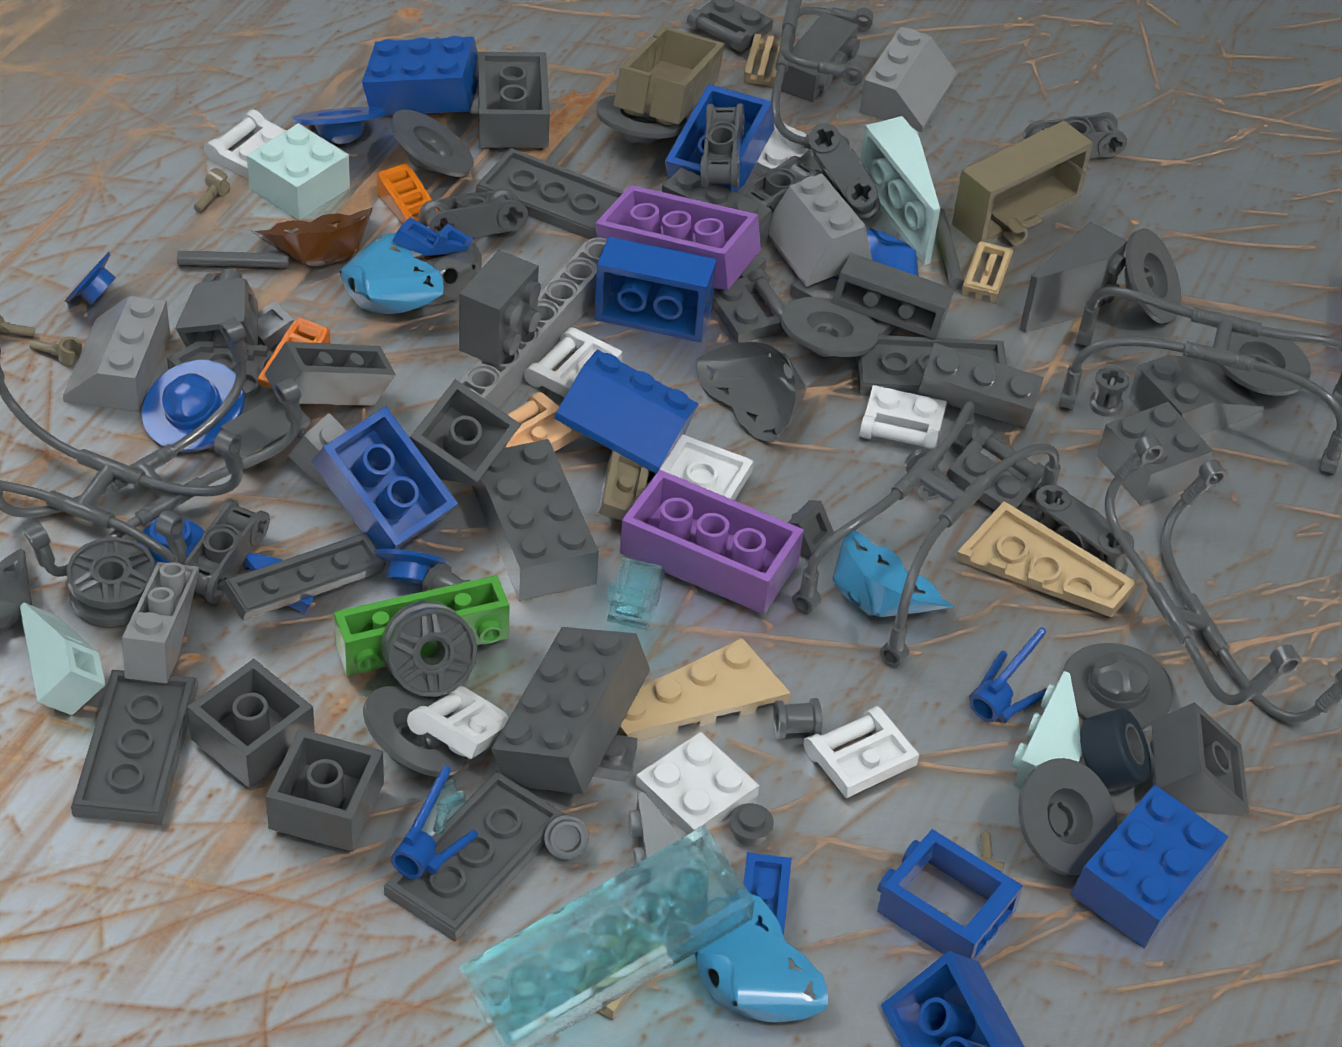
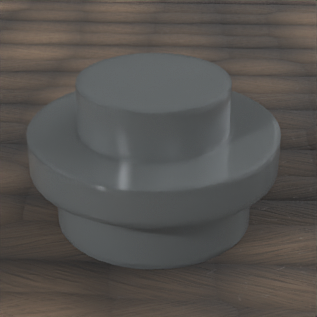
(751, 824)
(566, 837)

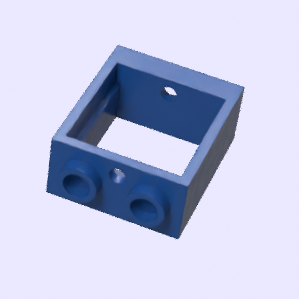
(931, 924)

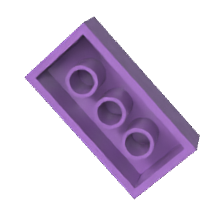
(686, 227)
(711, 541)

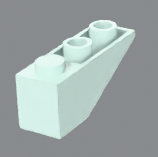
(62, 662)
(1053, 733)

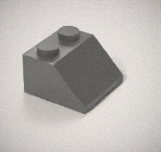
(463, 435)
(1199, 762)

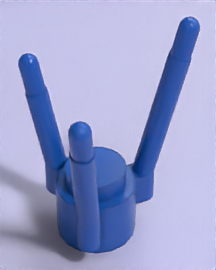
(994, 696)
(418, 848)

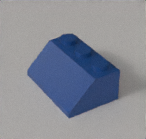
(626, 410)
(950, 1008)

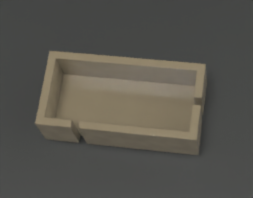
(668, 75)
(1021, 182)

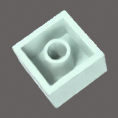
(298, 171)

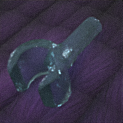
(446, 801)

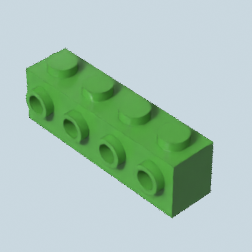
(361, 627)

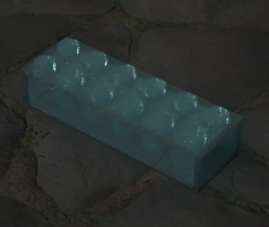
(608, 941)

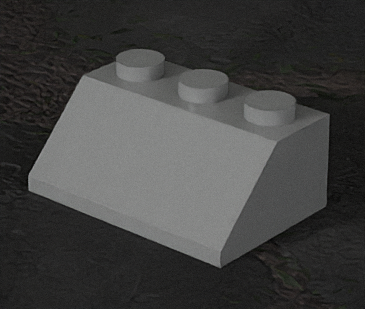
(908, 80)
(816, 230)
(121, 355)

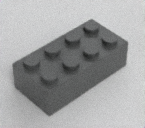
(537, 522)
(571, 709)

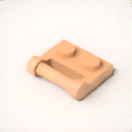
(541, 426)

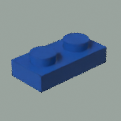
(769, 878)

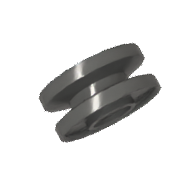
(108, 580)
(446, 666)

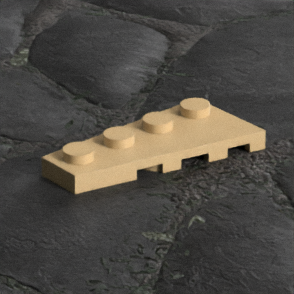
(1041, 559)
(702, 690)

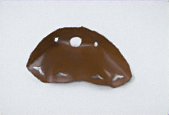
(316, 241)

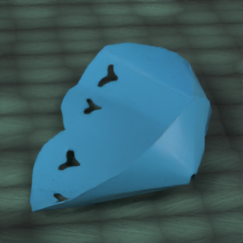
(390, 278)
(878, 586)
(757, 972)

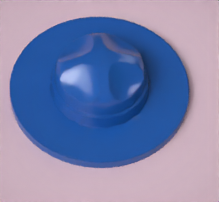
(340, 124)
(186, 399)

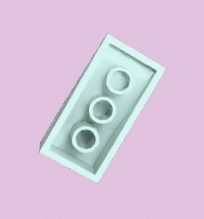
(903, 182)

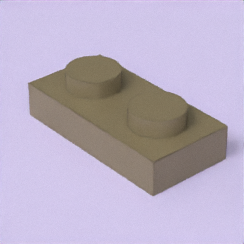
(622, 486)

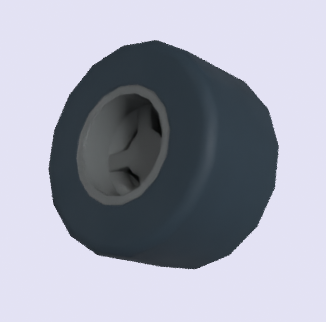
(1115, 748)

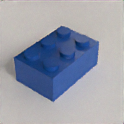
(422, 75)
(691, 141)
(654, 289)
(384, 481)
(1149, 866)

